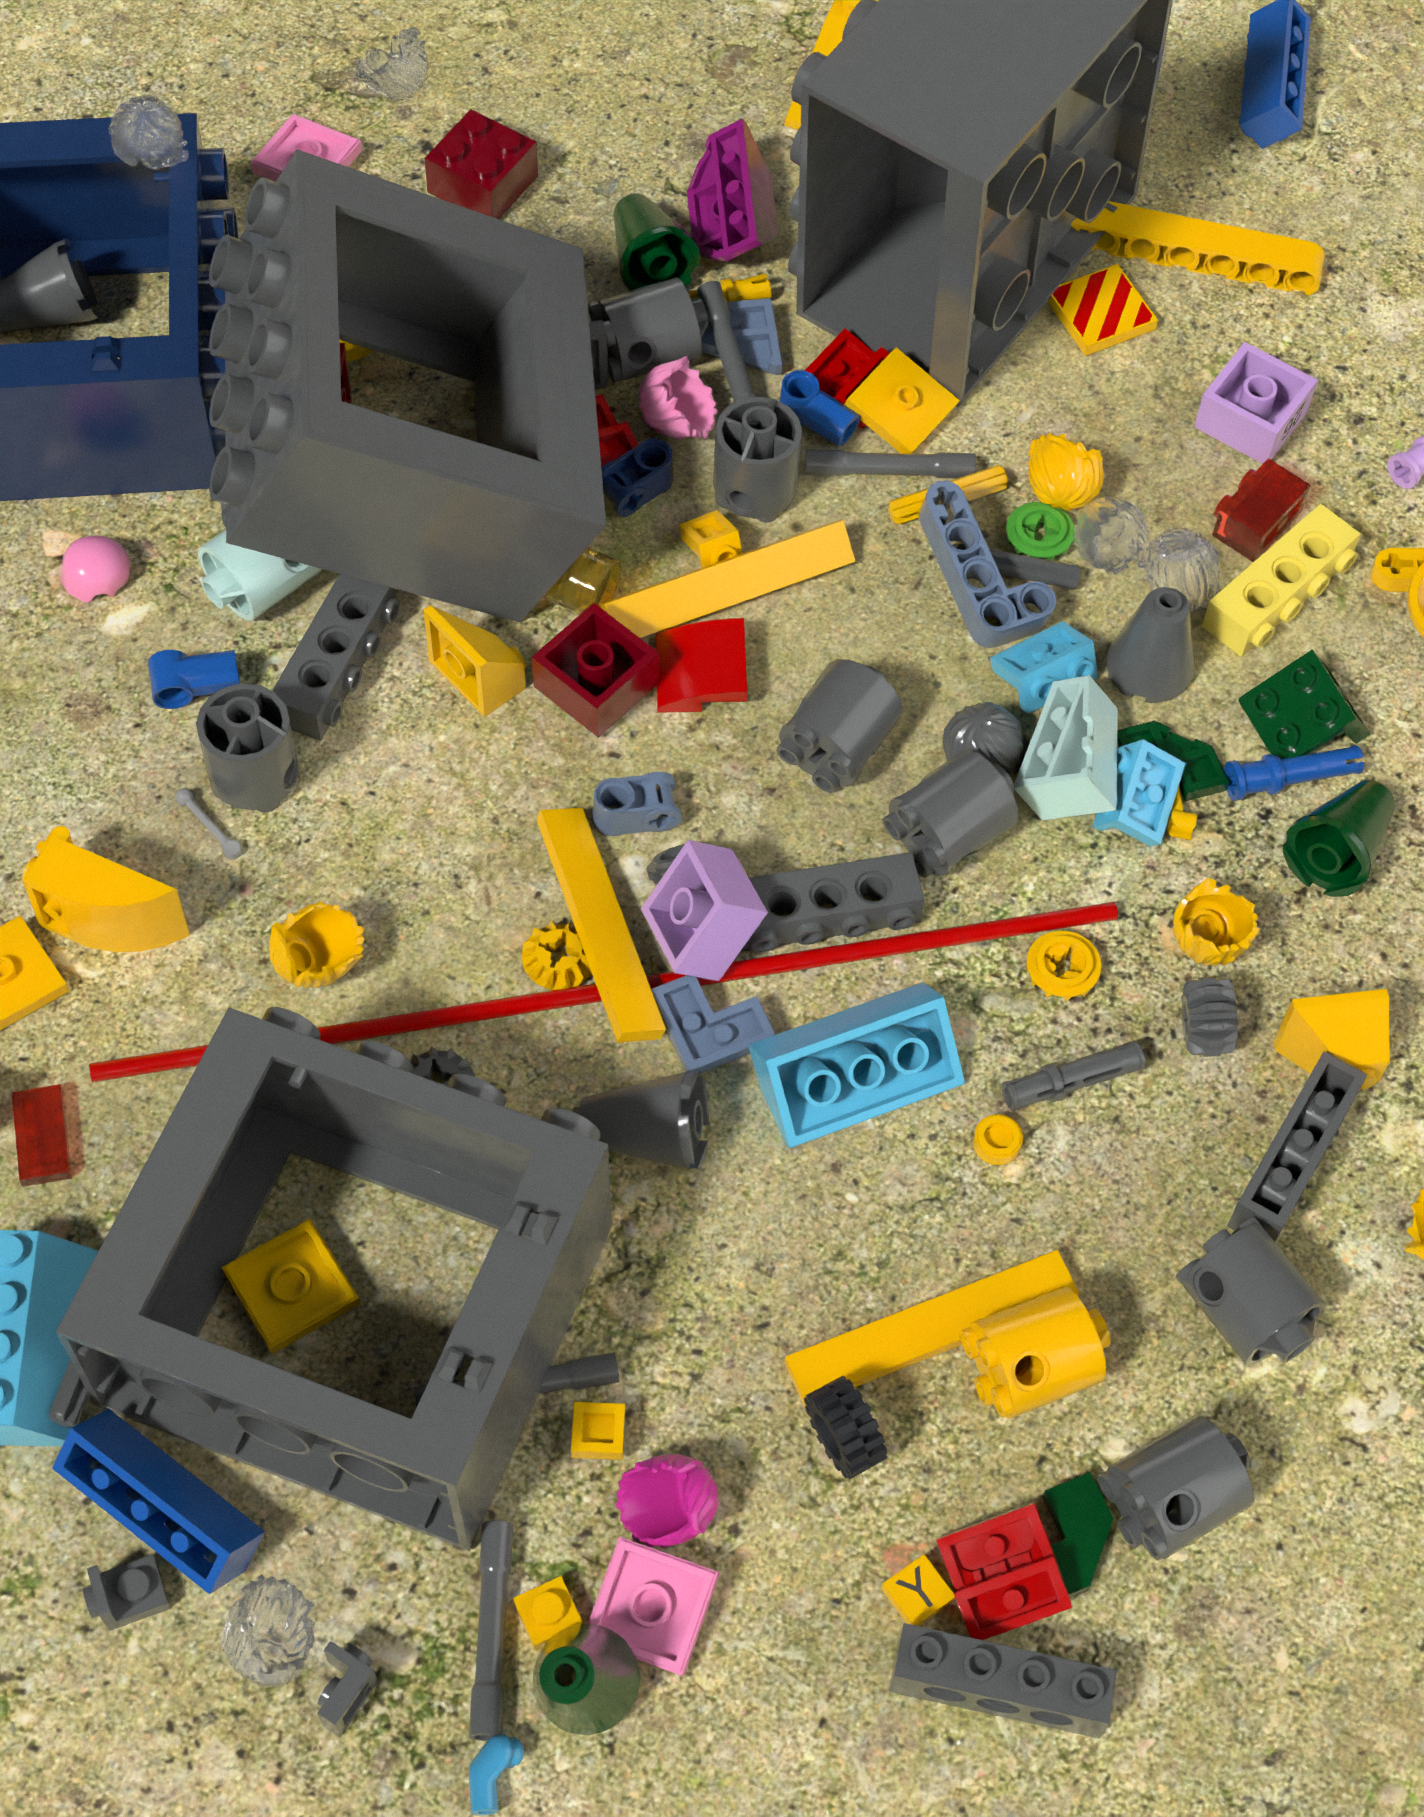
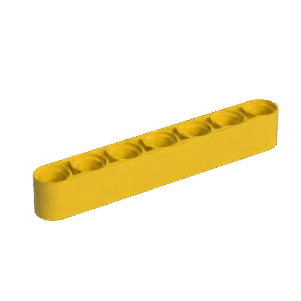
(1208, 247)

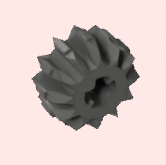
(1209, 1016)

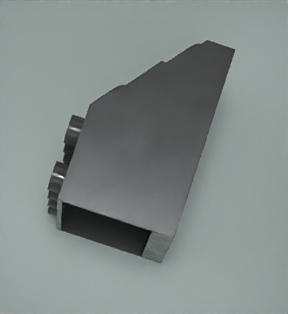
(954, 158)

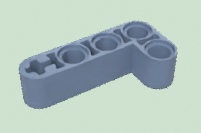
(978, 563)

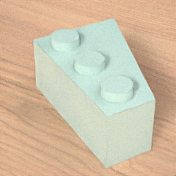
(1072, 753)

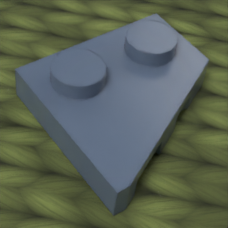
(755, 335)

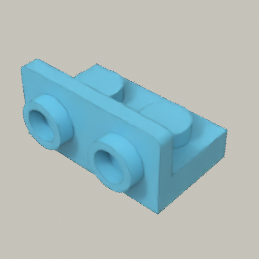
(1045, 658)
(1145, 792)

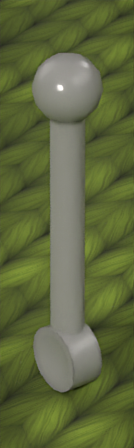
(231, 848)

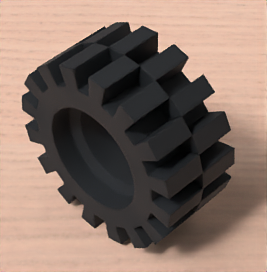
(845, 1427)

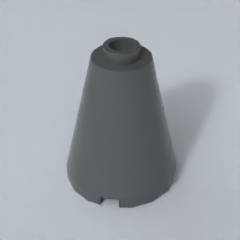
(47, 292)
(1154, 648)
(653, 1119)

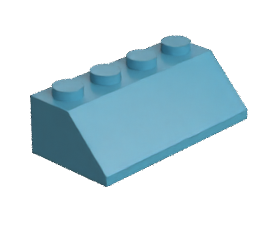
(858, 1063)
(36, 1289)

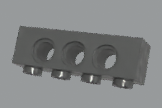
(314, 659)
(844, 886)
(1299, 1145)
(1003, 1681)

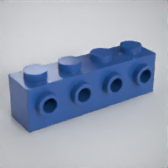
(1275, 72)
(158, 1500)

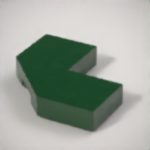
(1202, 770)
(1084, 1527)

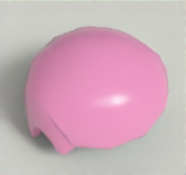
(94, 567)

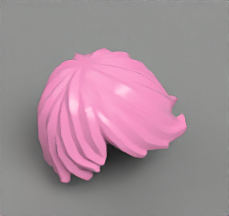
(677, 401)

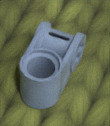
(638, 802)

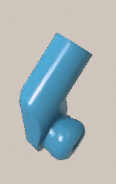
(486, 1768)

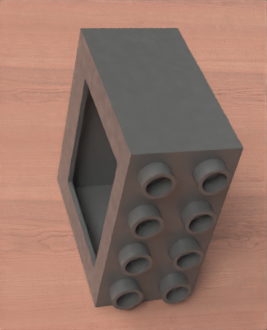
(375, 494)
(282, 1091)

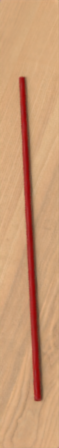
(589, 993)

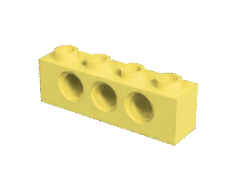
(1281, 581)

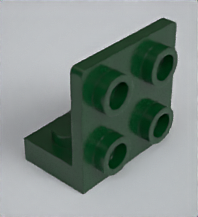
(1301, 709)

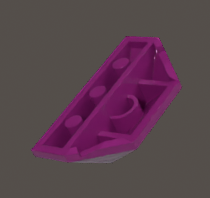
(731, 196)

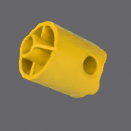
(1037, 1352)

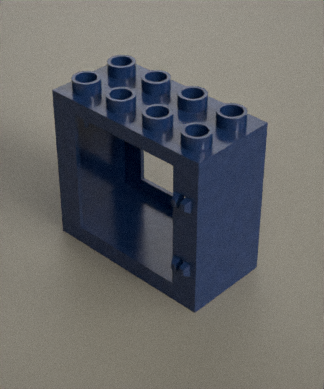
(71, 409)

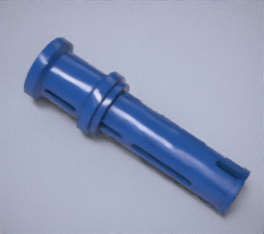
(1274, 773)

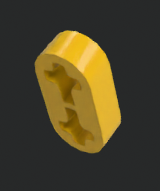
(1403, 561)

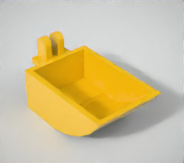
(100, 899)

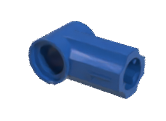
(817, 408)
(179, 677)

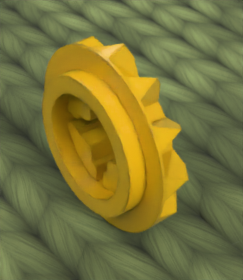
(1054, 948)
(538, 961)

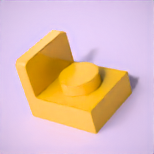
(711, 538)

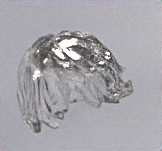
(398, 73)
(148, 133)
(1110, 533)
(1183, 562)
(267, 1623)

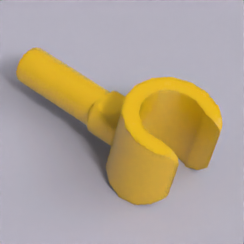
(1181, 822)

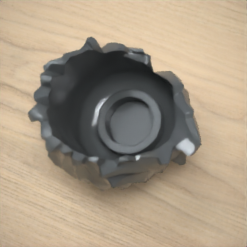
(989, 732)

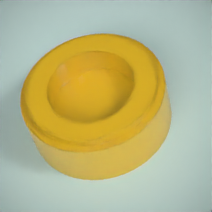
(997, 1139)

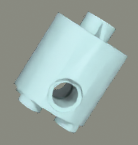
(248, 579)

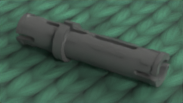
(1055, 1081)

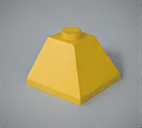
(473, 660)
(1343, 1025)

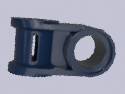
(638, 476)

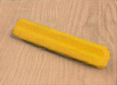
(972, 485)

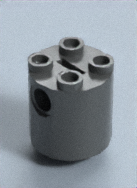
(650, 327)
(757, 458)
(840, 723)
(248, 747)
(953, 812)
(1253, 1294)
(1179, 1486)

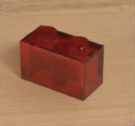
(1259, 509)

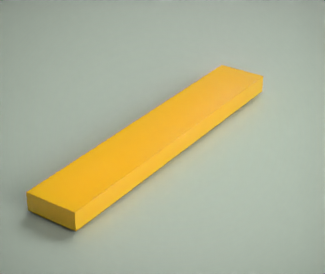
(733, 580)
(600, 925)
(924, 1328)

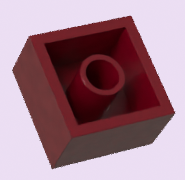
(481, 165)
(595, 669)

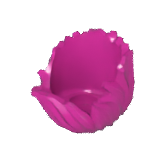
(667, 1500)

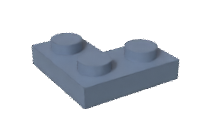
(705, 1037)

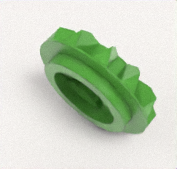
(1027, 518)

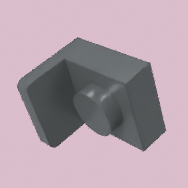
(126, 1592)
(345, 1696)

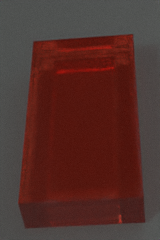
(41, 1135)

